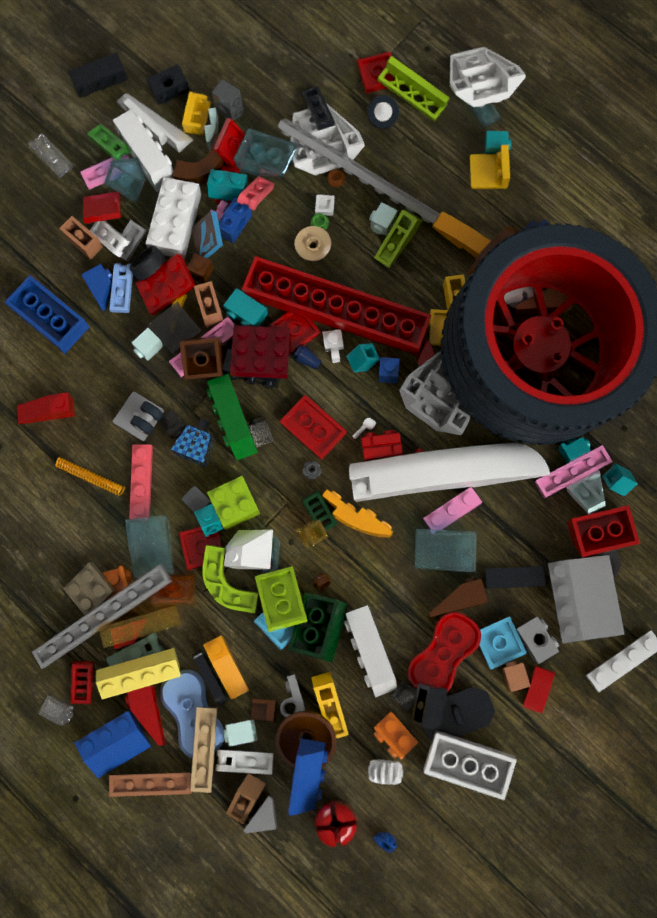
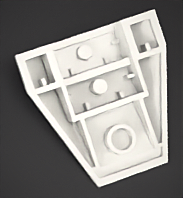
(483, 76)
(340, 137)

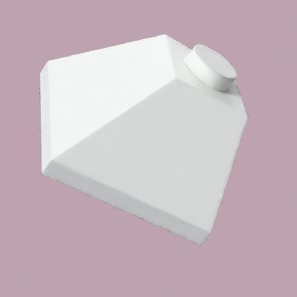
(249, 550)

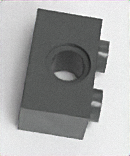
(227, 100)

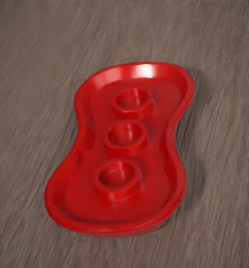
(453, 641)

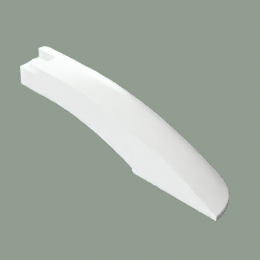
(445, 470)

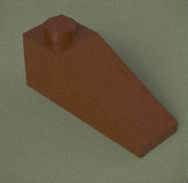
(465, 596)

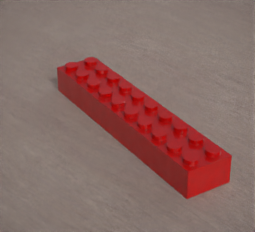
(337, 306)

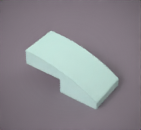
(211, 130)

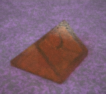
(178, 592)

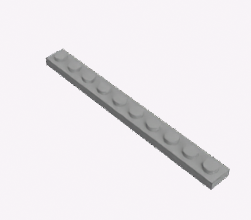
(352, 167)

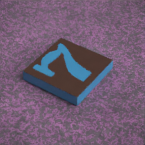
(207, 235)

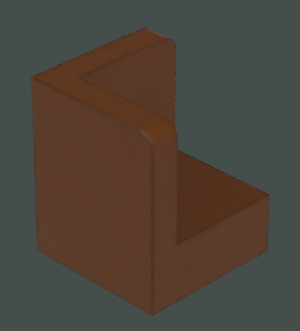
(263, 709)

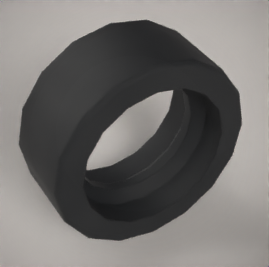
(147, 263)

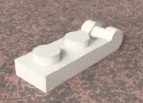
(109, 237)
(245, 762)

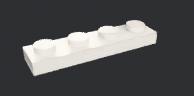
(623, 661)

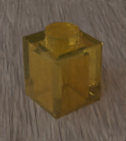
(312, 533)

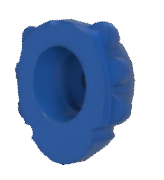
(385, 841)

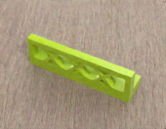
(421, 87)

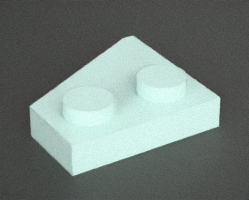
(588, 492)

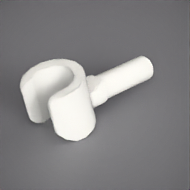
(368, 423)

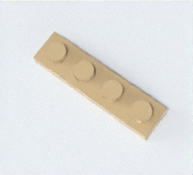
(204, 749)

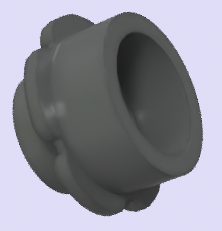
(311, 474)

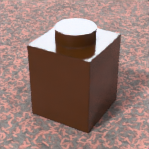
(200, 268)

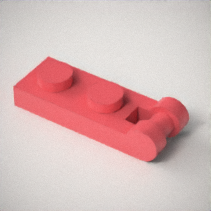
(255, 192)

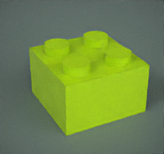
(233, 503)

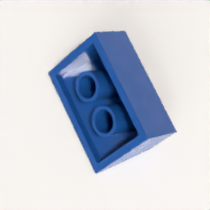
(113, 744)
(307, 776)

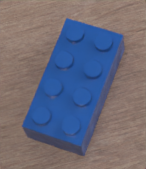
(47, 314)

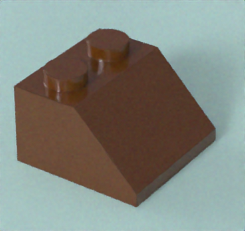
(202, 357)

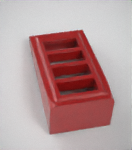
(75, 681)

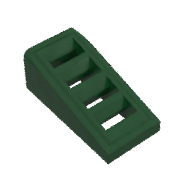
(316, 494)

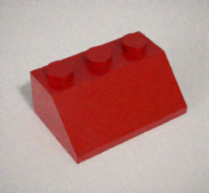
(603, 531)

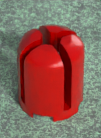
(329, 833)

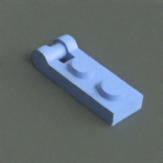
(121, 289)

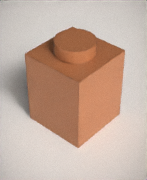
(515, 676)

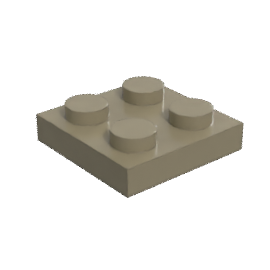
(89, 588)

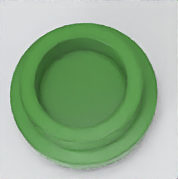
(320, 220)

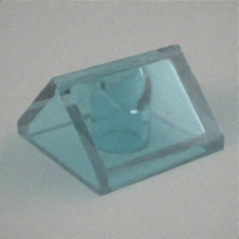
(126, 177)

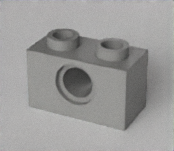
(537, 652)

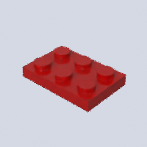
(166, 284)
(313, 427)

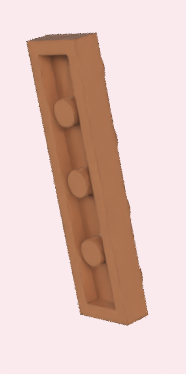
(150, 784)

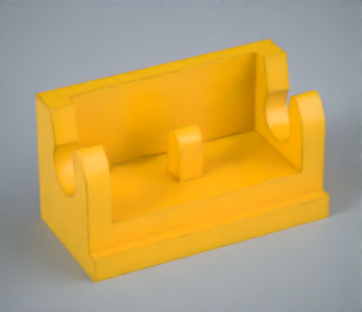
(196, 114)

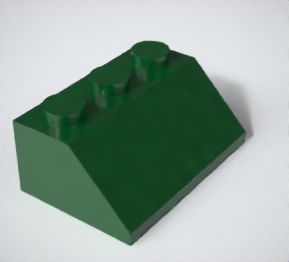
(322, 632)

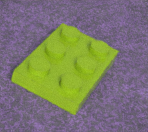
(280, 599)

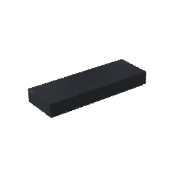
(318, 108)
(515, 577)

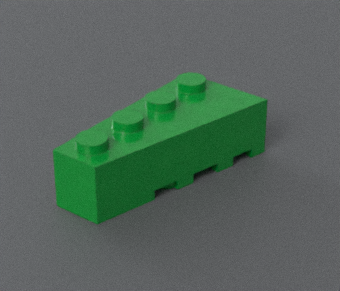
(231, 417)

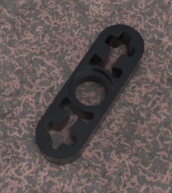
(210, 677)

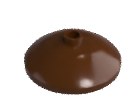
(293, 730)

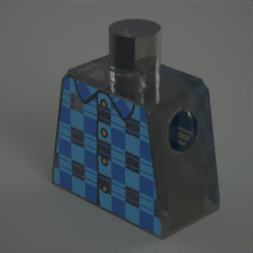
(194, 443)

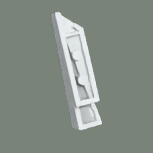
(158, 126)

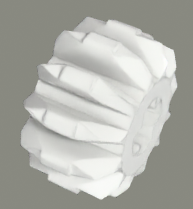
(385, 772)

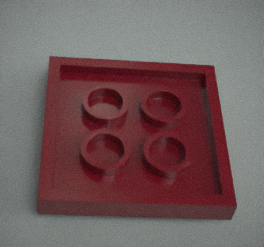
(260, 352)

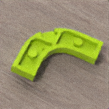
(218, 586)

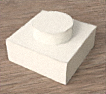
(324, 205)

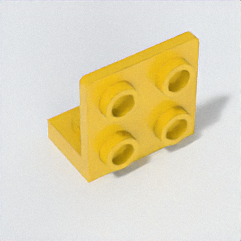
(490, 170)

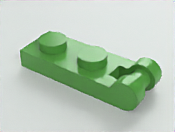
(108, 142)

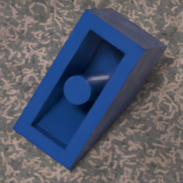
(99, 284)

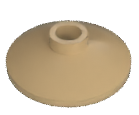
(309, 236)

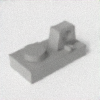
(134, 234)

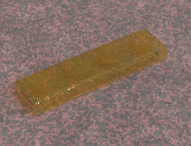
(139, 626)

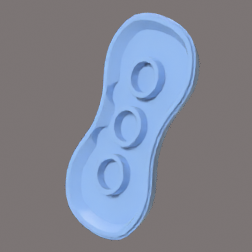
(181, 699)

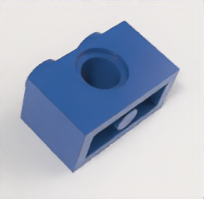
(234, 220)

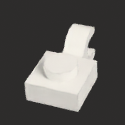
(333, 342)

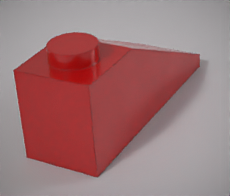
(46, 408)
(145, 708)

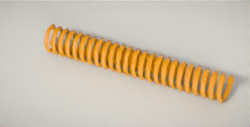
(87, 474)

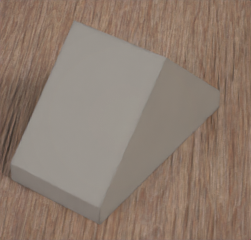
(264, 818)

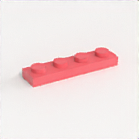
(141, 481)

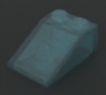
(264, 154)
(149, 544)
(446, 549)

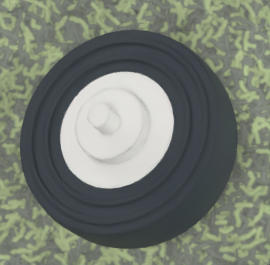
(383, 112)

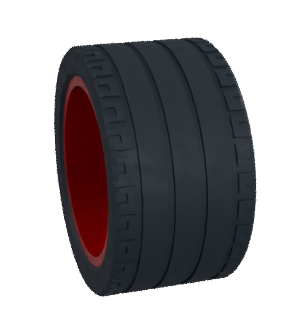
(595, 275)

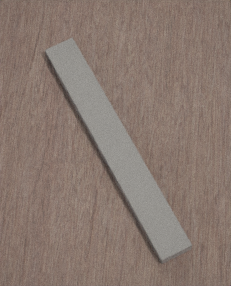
(101, 616)

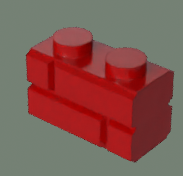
(381, 446)

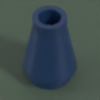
(307, 357)

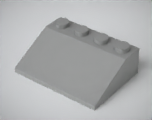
(586, 599)

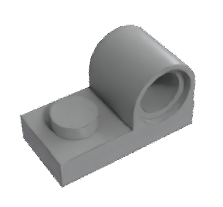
(293, 687)

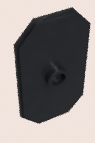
(465, 712)

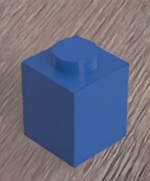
(389, 370)

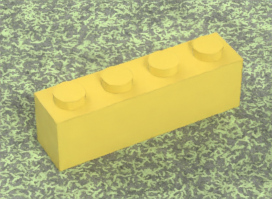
(137, 673)

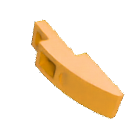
(363, 521)

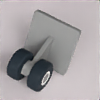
(138, 416)

